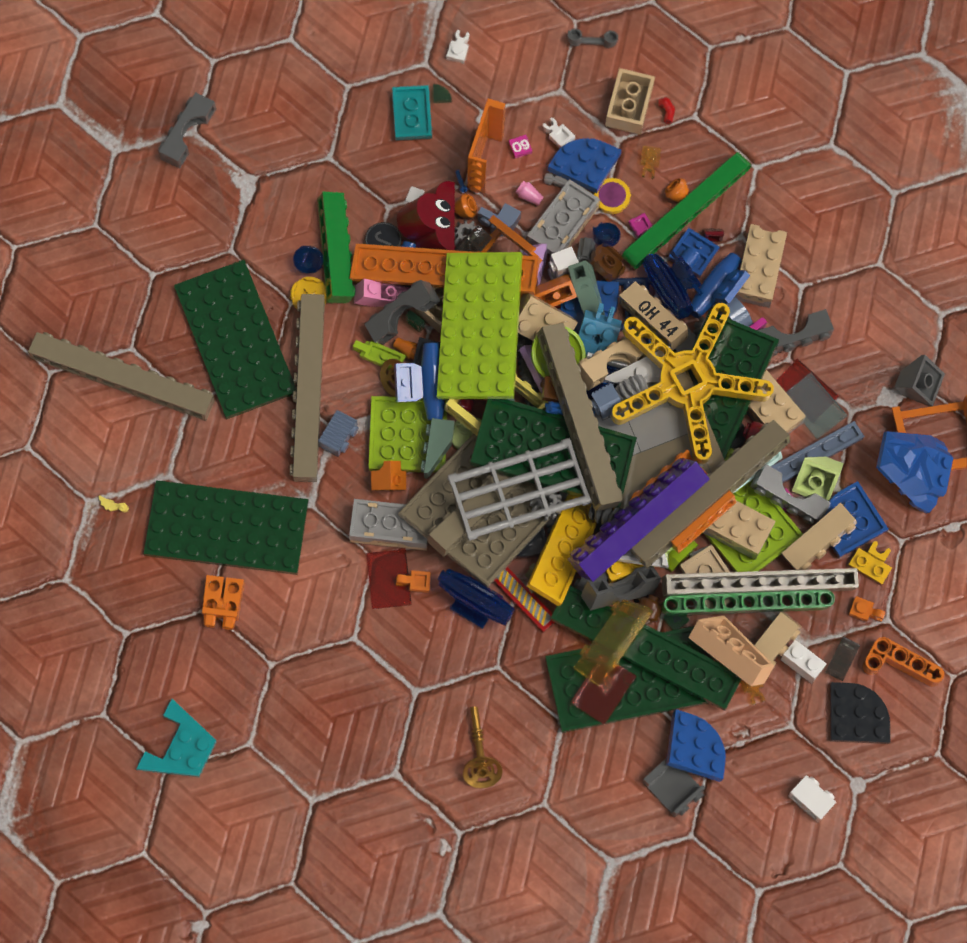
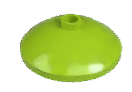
(538, 358)

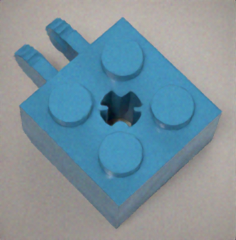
(594, 324)

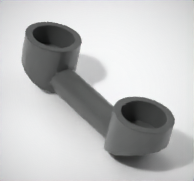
(575, 38)

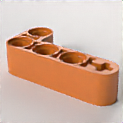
(906, 665)

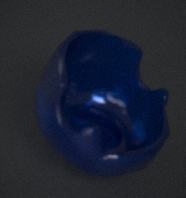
(606, 234)
(308, 259)

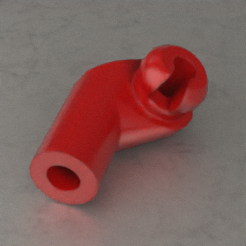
(669, 108)

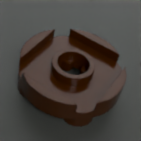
(610, 270)

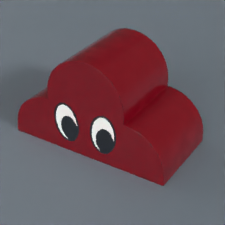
(430, 218)

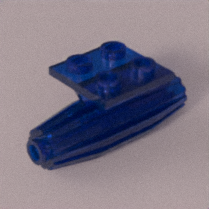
(672, 283)
(475, 600)

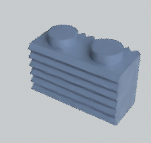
(605, 400)
(338, 433)

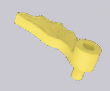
(112, 506)

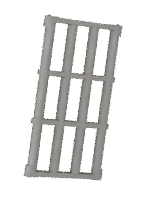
(498, 485)

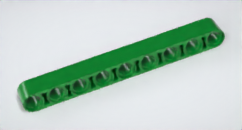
(687, 210)
(756, 599)

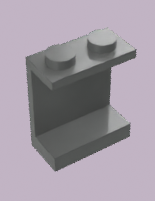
(673, 788)

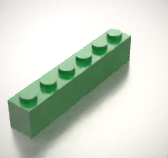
(335, 247)

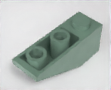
(585, 286)
(440, 441)

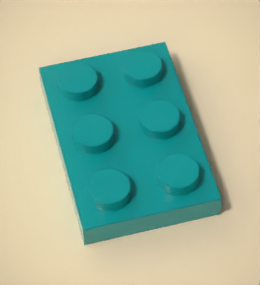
(412, 112)

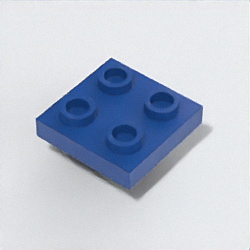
(696, 251)

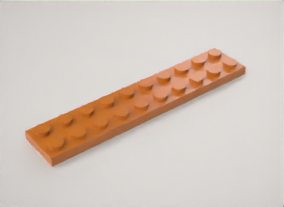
(411, 264)

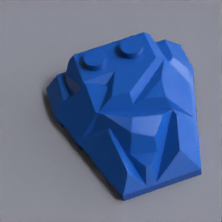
(917, 466)

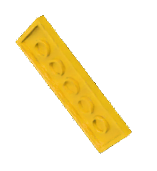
(553, 571)

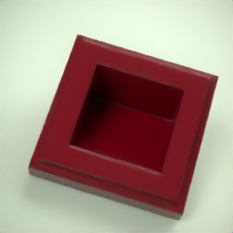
(713, 234)

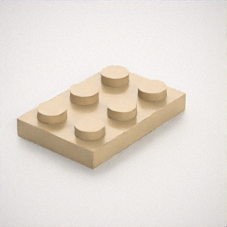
(705, 562)

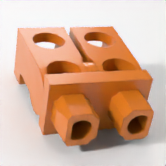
(220, 606)

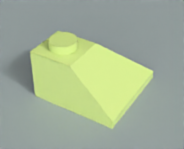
(818, 476)

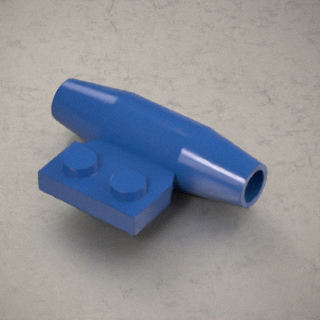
(720, 285)
(419, 382)

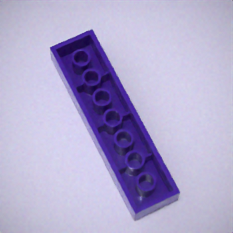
(638, 518)

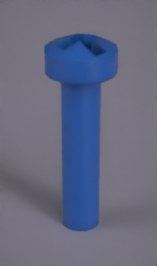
(463, 188)

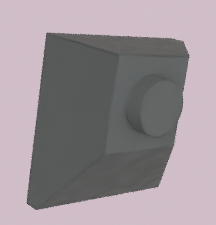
(920, 381)

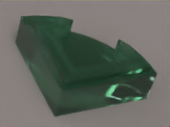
(441, 94)

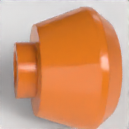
(677, 190)
(465, 206)

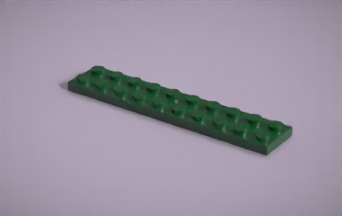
(655, 652)

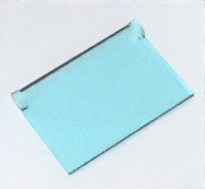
(817, 404)

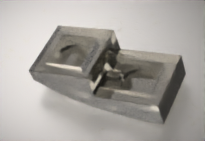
(474, 241)
(842, 658)

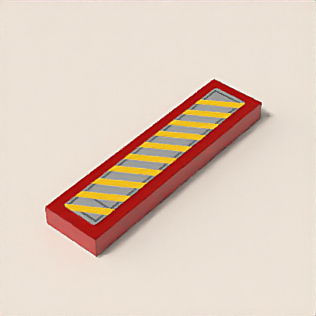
(524, 599)

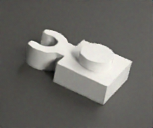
(458, 49)
(558, 135)

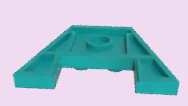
(188, 749)

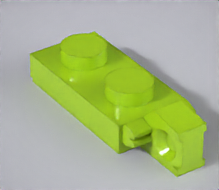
(377, 353)

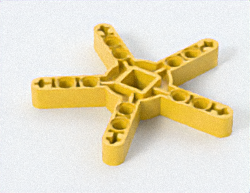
(670, 389)

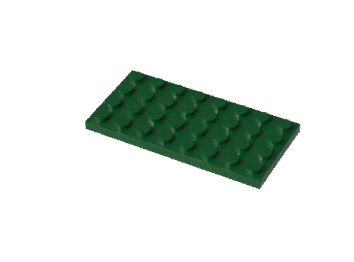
(235, 339)
(737, 353)
(513, 428)
(226, 527)
(644, 697)

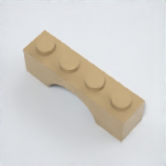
(595, 369)

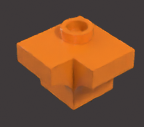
(389, 477)

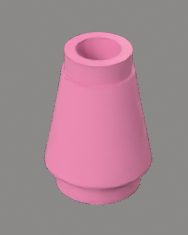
(529, 193)

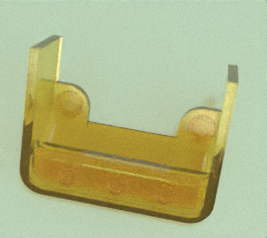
(612, 640)

